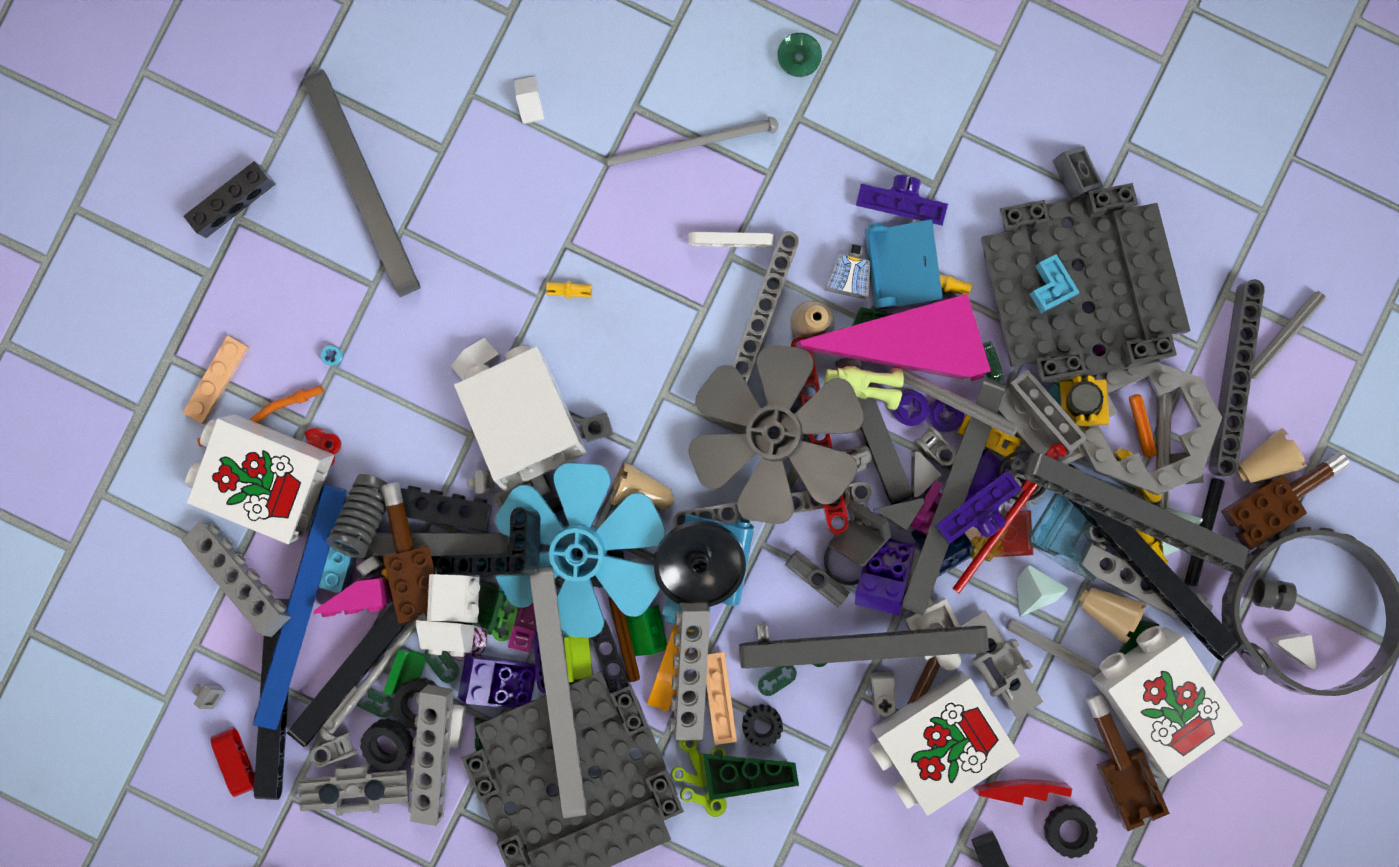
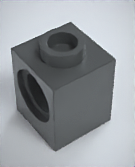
(606, 428)

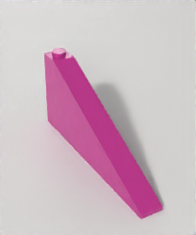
(926, 339)

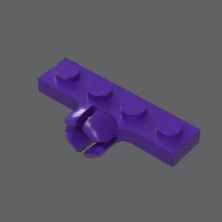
(902, 201)
(980, 510)

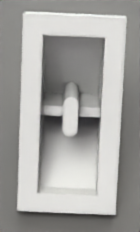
(529, 100)
(476, 354)
(1297, 646)

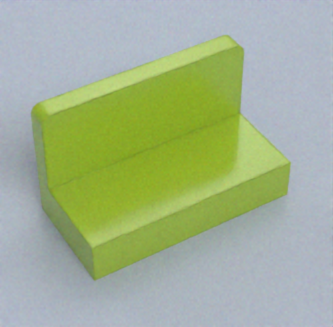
(578, 657)

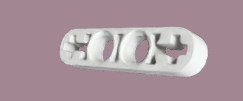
(726, 239)

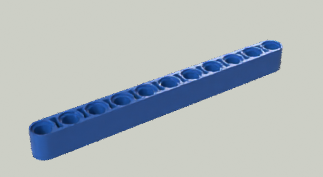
(299, 609)

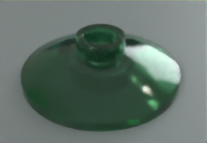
(799, 44)

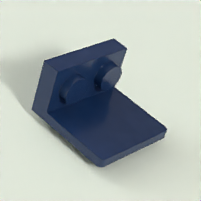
(957, 551)

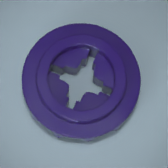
(920, 403)
(940, 423)

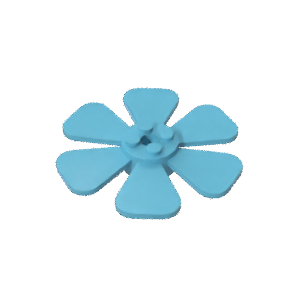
(630, 525)

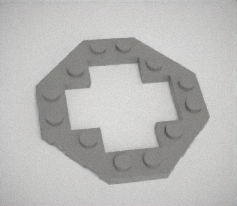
(1195, 442)

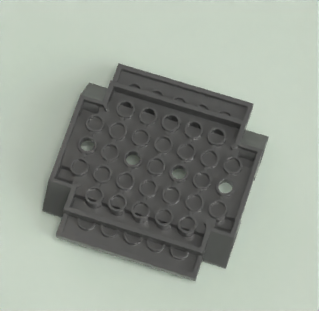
(1123, 277)
(622, 804)

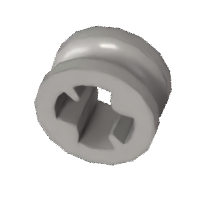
(762, 631)

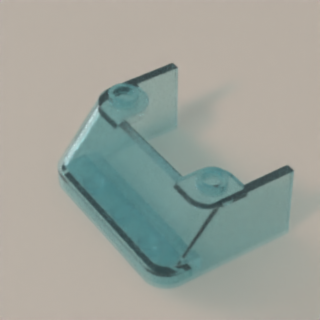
(1059, 532)

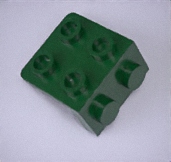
(490, 601)

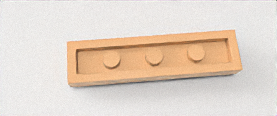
(215, 379)
(720, 699)

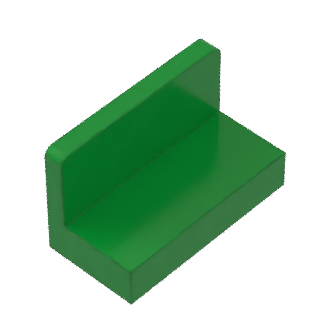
(647, 632)
(406, 667)

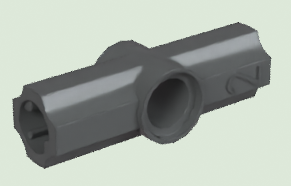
(828, 587)

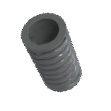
(359, 517)

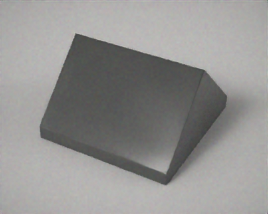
(1077, 172)
(902, 513)

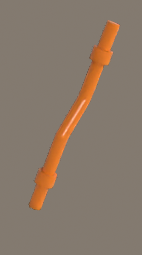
(299, 396)

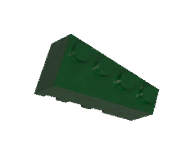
(739, 776)

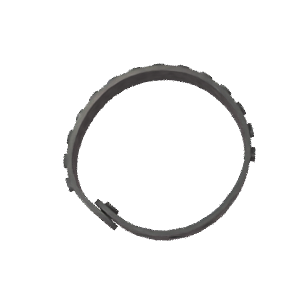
(1258, 659)

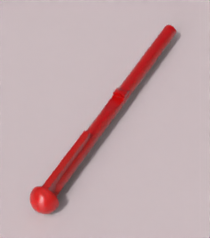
(1055, 451)

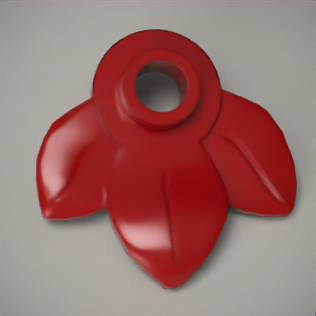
(318, 438)

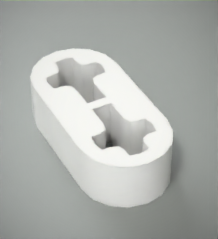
(457, 725)

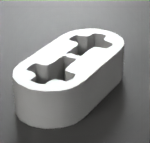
(370, 566)

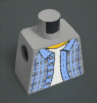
(850, 274)

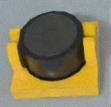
(1085, 400)

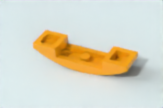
(662, 689)

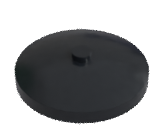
(699, 563)

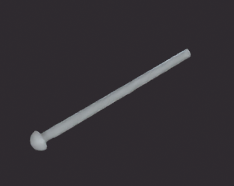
(770, 124)
(342, 711)

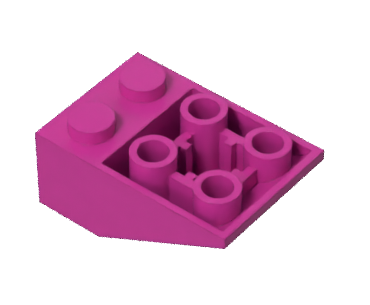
(366, 593)

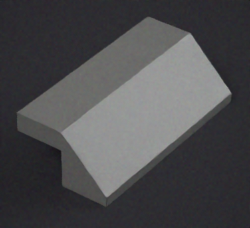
(1039, 417)

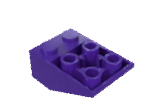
(886, 577)
(496, 681)

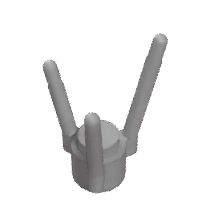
(861, 455)

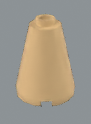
(805, 326)
(1271, 459)
(632, 480)
(1113, 611)

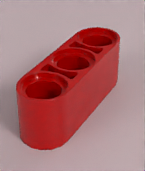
(233, 761)

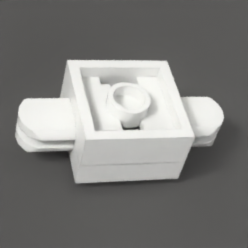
(936, 615)

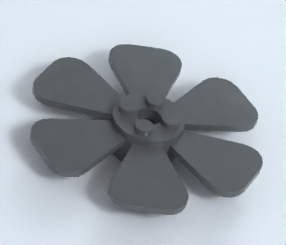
(829, 411)

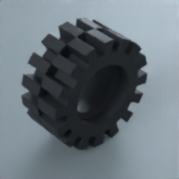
(769, 737)

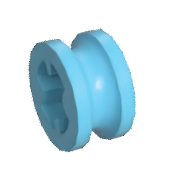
(324, 354)

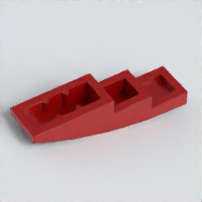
(1015, 790)

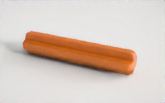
(1142, 425)

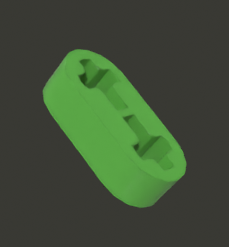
(510, 622)

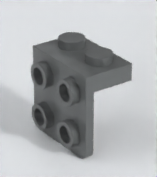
(863, 535)

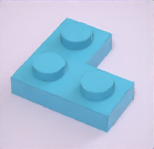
(1058, 285)

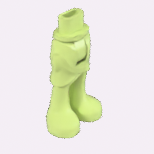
(861, 379)

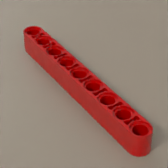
(829, 512)

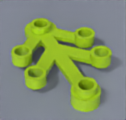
(698, 780)

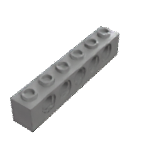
(199, 544)
(1131, 584)
(441, 701)
(690, 726)

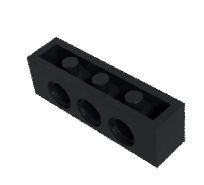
(229, 199)
(477, 521)

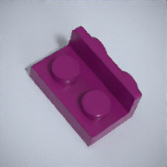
(925, 516)

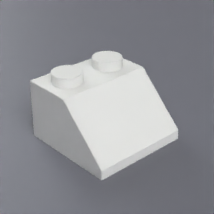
(453, 598)
(445, 637)

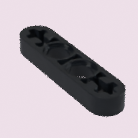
(613, 657)

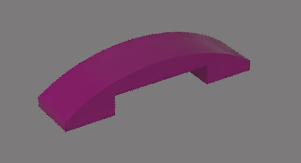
(523, 630)

